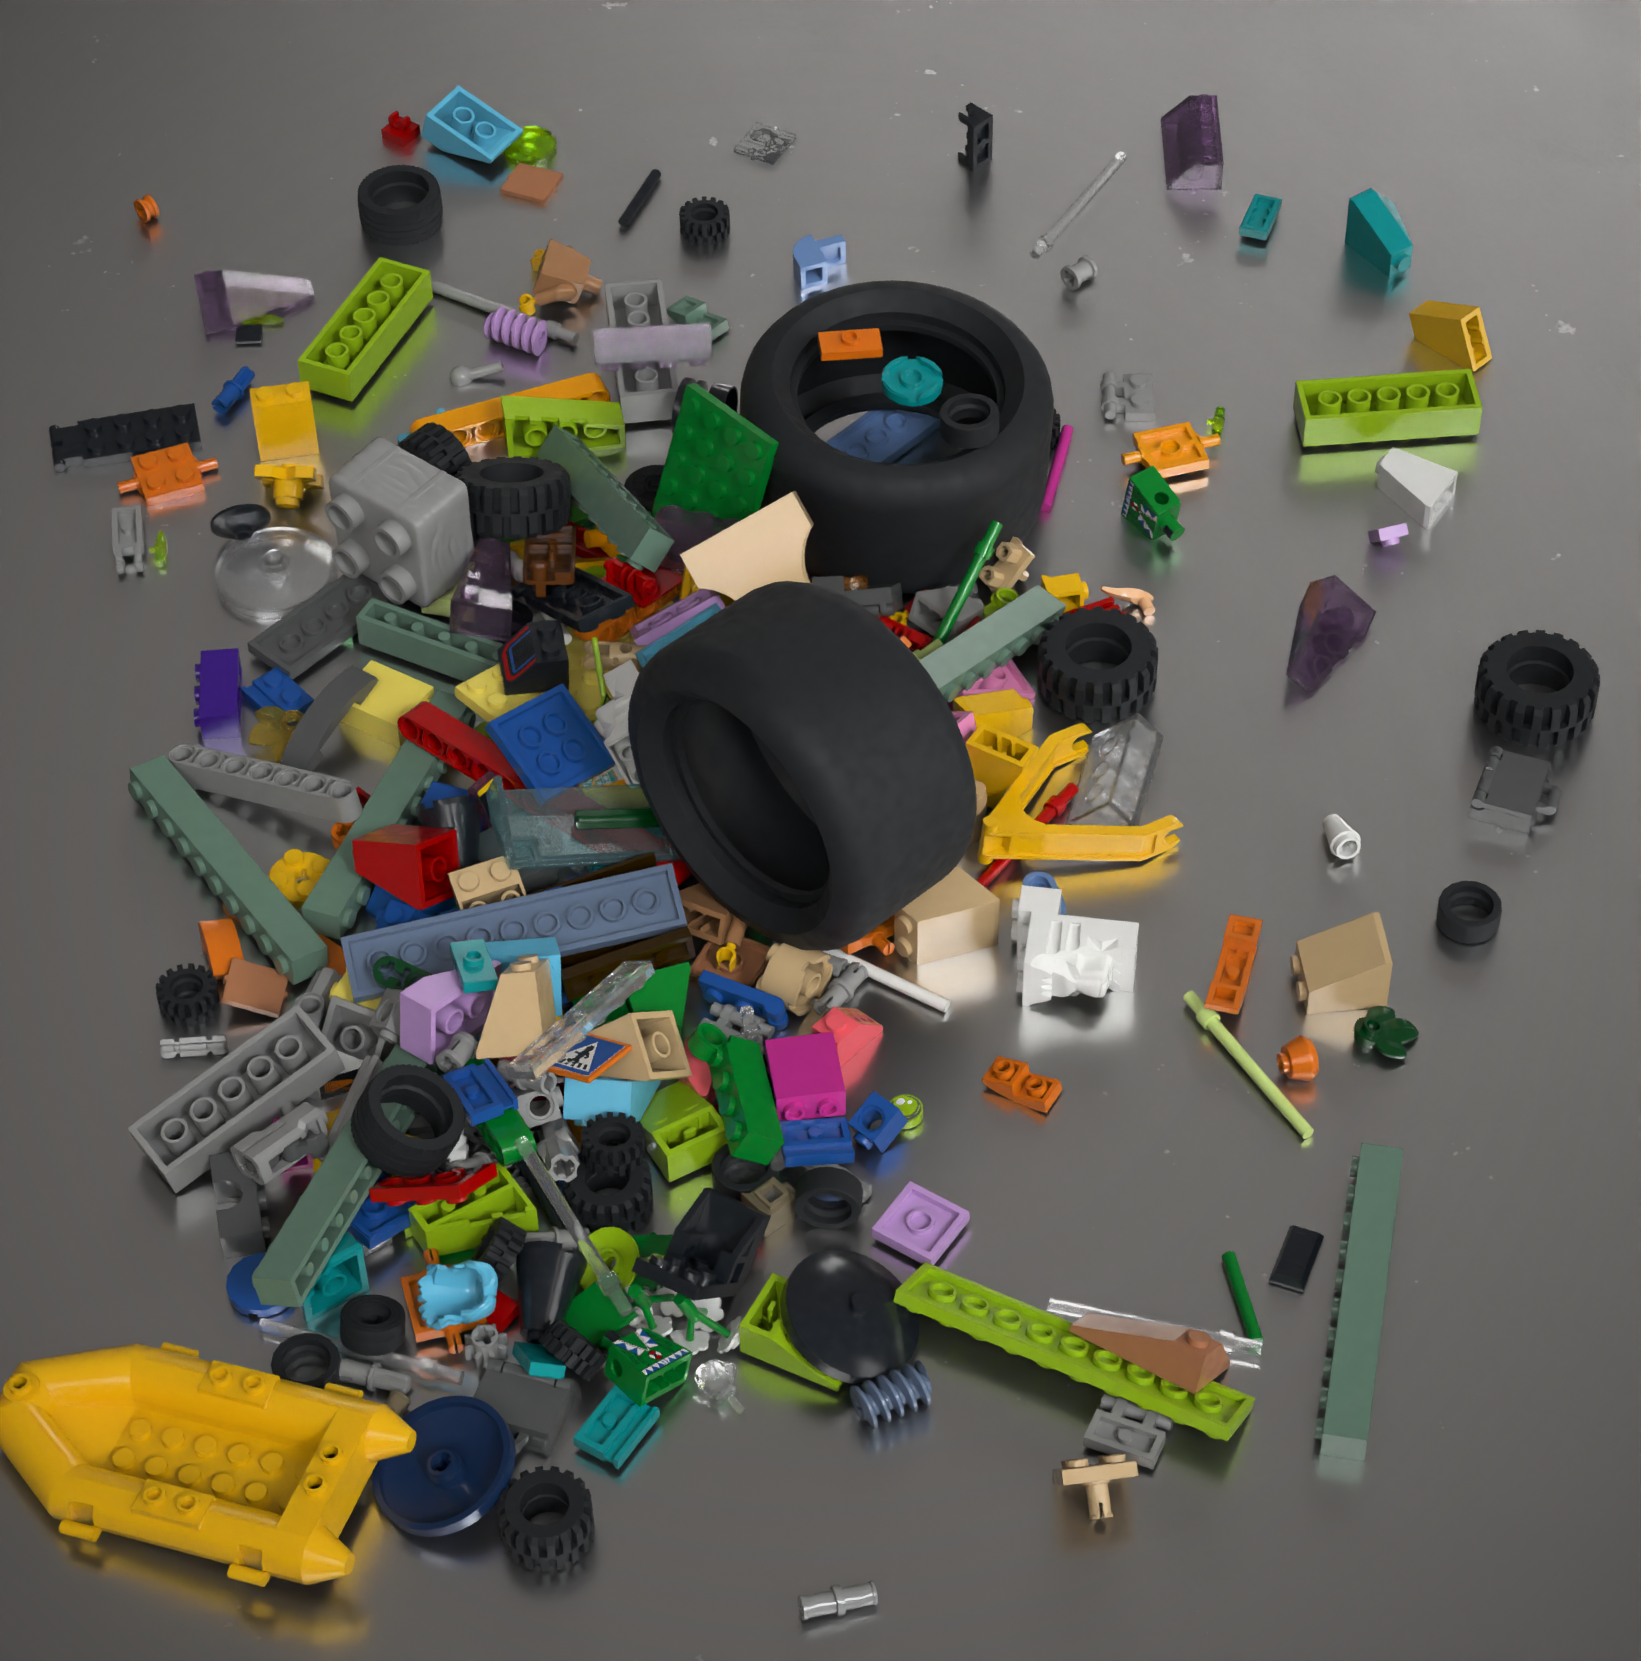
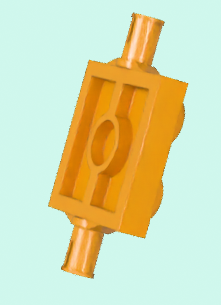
(1171, 449)

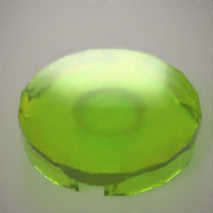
(532, 147)

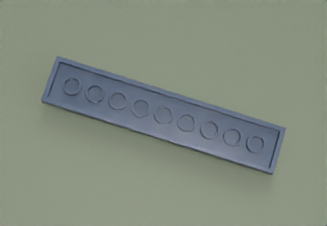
(578, 916)

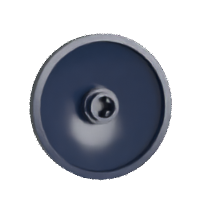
(452, 1473)

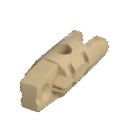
(612, 654)

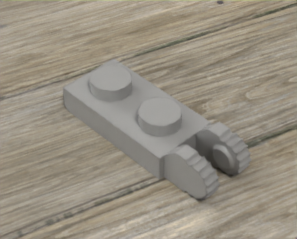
(128, 536)

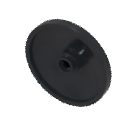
(846, 1318)

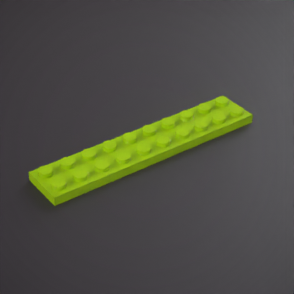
(1047, 1340)

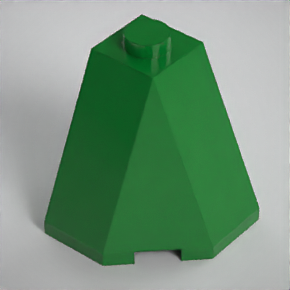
(663, 992)

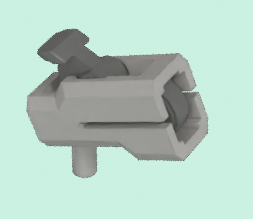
(282, 1144)

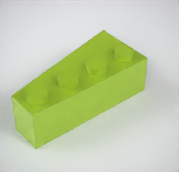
(531, 419)

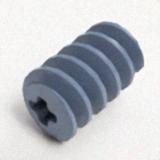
(892, 1393)

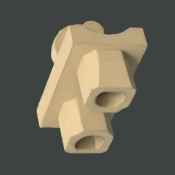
(1009, 568)

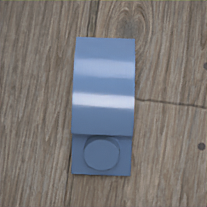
(814, 257)

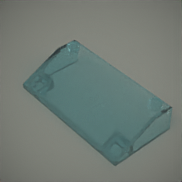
(540, 832)

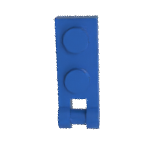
(726, 991)

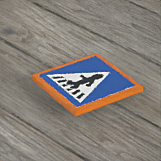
(590, 1058)

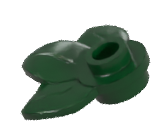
(1385, 1032)

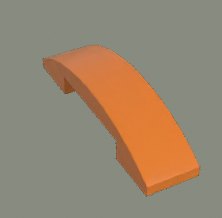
(1234, 964)

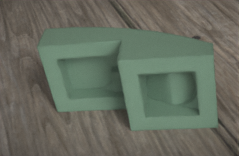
(691, 311)

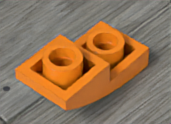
(220, 944)
(1015, 1082)

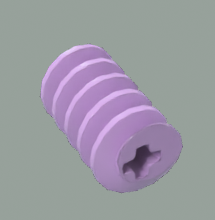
(516, 330)

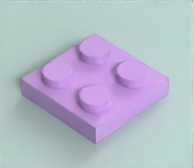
(920, 1224)

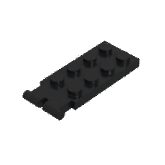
(123, 436)
(579, 604)

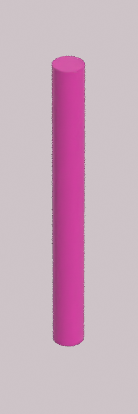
(1056, 467)

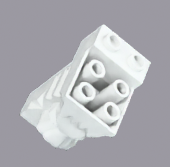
(613, 719)
(1069, 952)

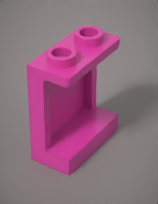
(806, 1076)

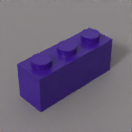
(218, 694)

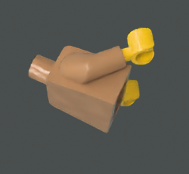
(559, 277)
(713, 922)

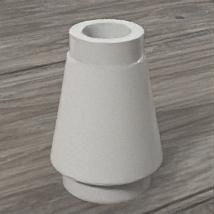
(1341, 837)

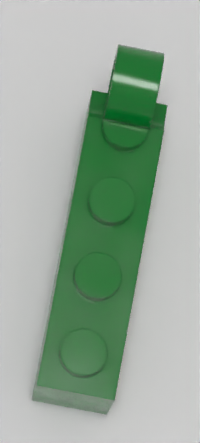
(741, 1093)

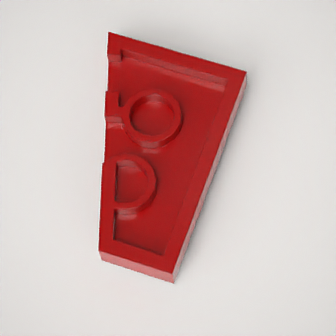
(447, 1186)

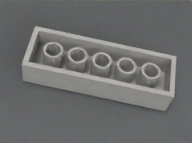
(650, 391)
(236, 1097)

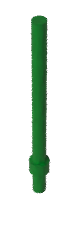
(983, 552)

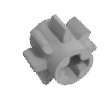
(484, 1344)

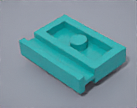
(615, 1427)

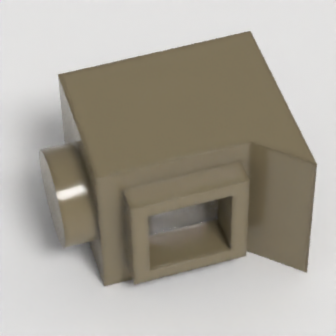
(774, 1200)

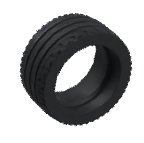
(401, 225)
(393, 1149)

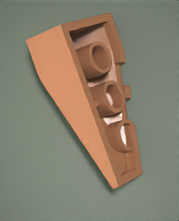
(1169, 1351)

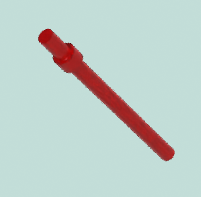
(1051, 809)

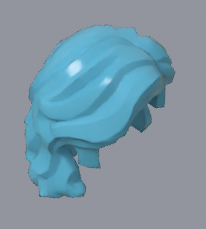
(457, 1293)

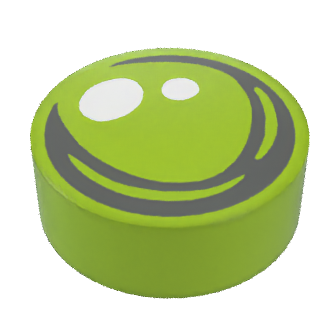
(911, 1108)

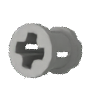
(1074, 275)
(458, 1053)

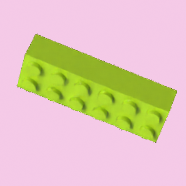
(365, 328)
(1387, 407)

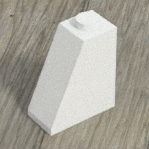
(1416, 484)

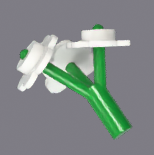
(642, 1304)
(704, 1315)

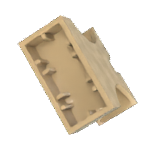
(754, 550)

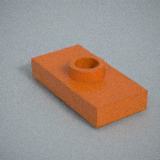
(850, 344)

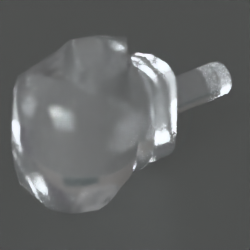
(717, 1382)

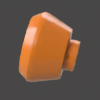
(1298, 1059)

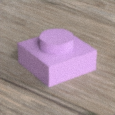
(1388, 535)

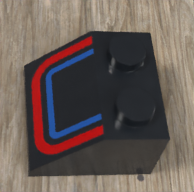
(534, 659)

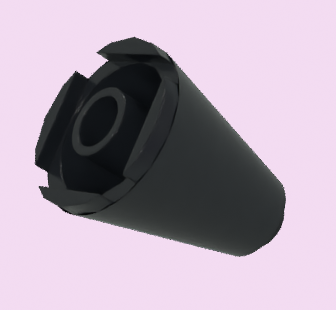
(456, 814)
(546, 1285)

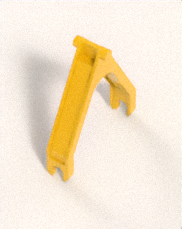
(1015, 835)

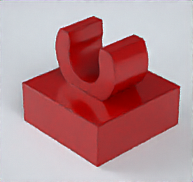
(400, 130)

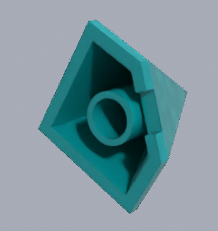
(1378, 232)
(339, 1281)

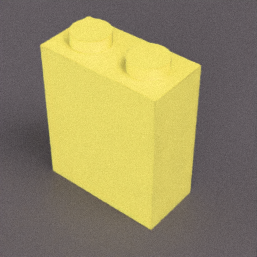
(387, 702)

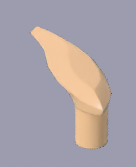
(1132, 595)

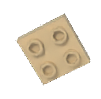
(1096, 1479)

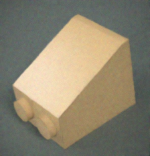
(947, 920)
(1344, 967)
(519, 1010)
(655, 1045)

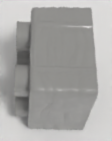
(400, 523)

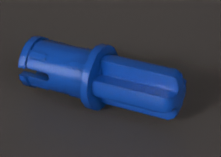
(233, 390)

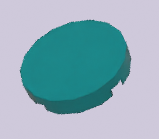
(912, 381)

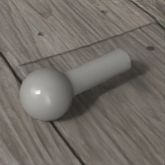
(463, 376)

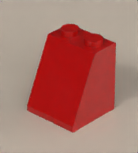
(409, 862)

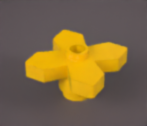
(288, 482)

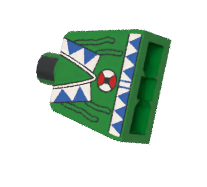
(1152, 505)
(645, 1364)

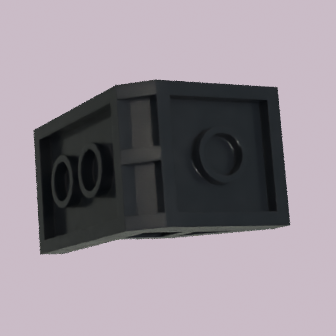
(708, 1248)

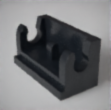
(978, 137)

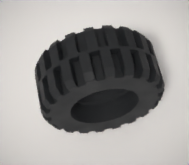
(516, 497)
(1097, 692)
(1536, 716)

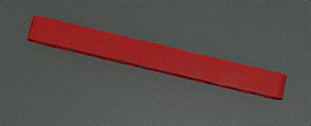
(470, 752)

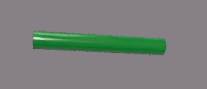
(1242, 1296)

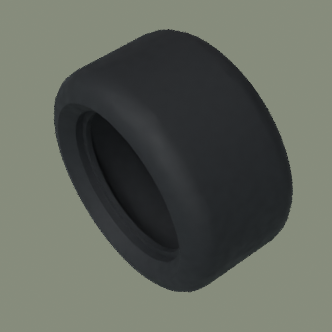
(901, 519)
(802, 764)

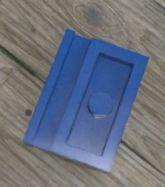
(276, 690)
(481, 1091)
(817, 1142)

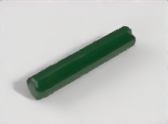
(615, 819)

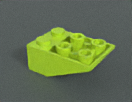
(681, 1130)
(766, 1339)

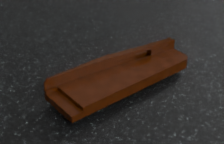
(550, 560)

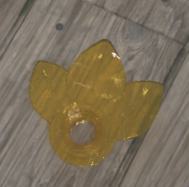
(273, 729)

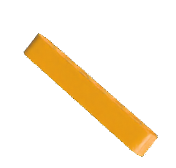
(484, 419)

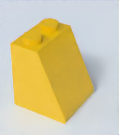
(284, 421)

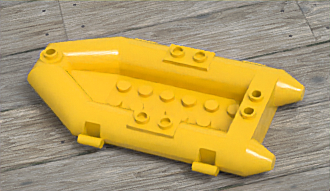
(198, 1456)

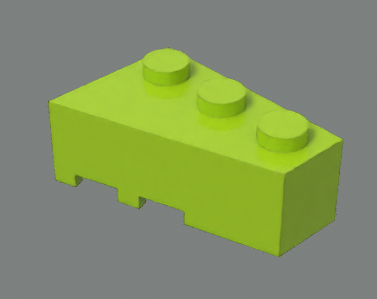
(463, 1224)

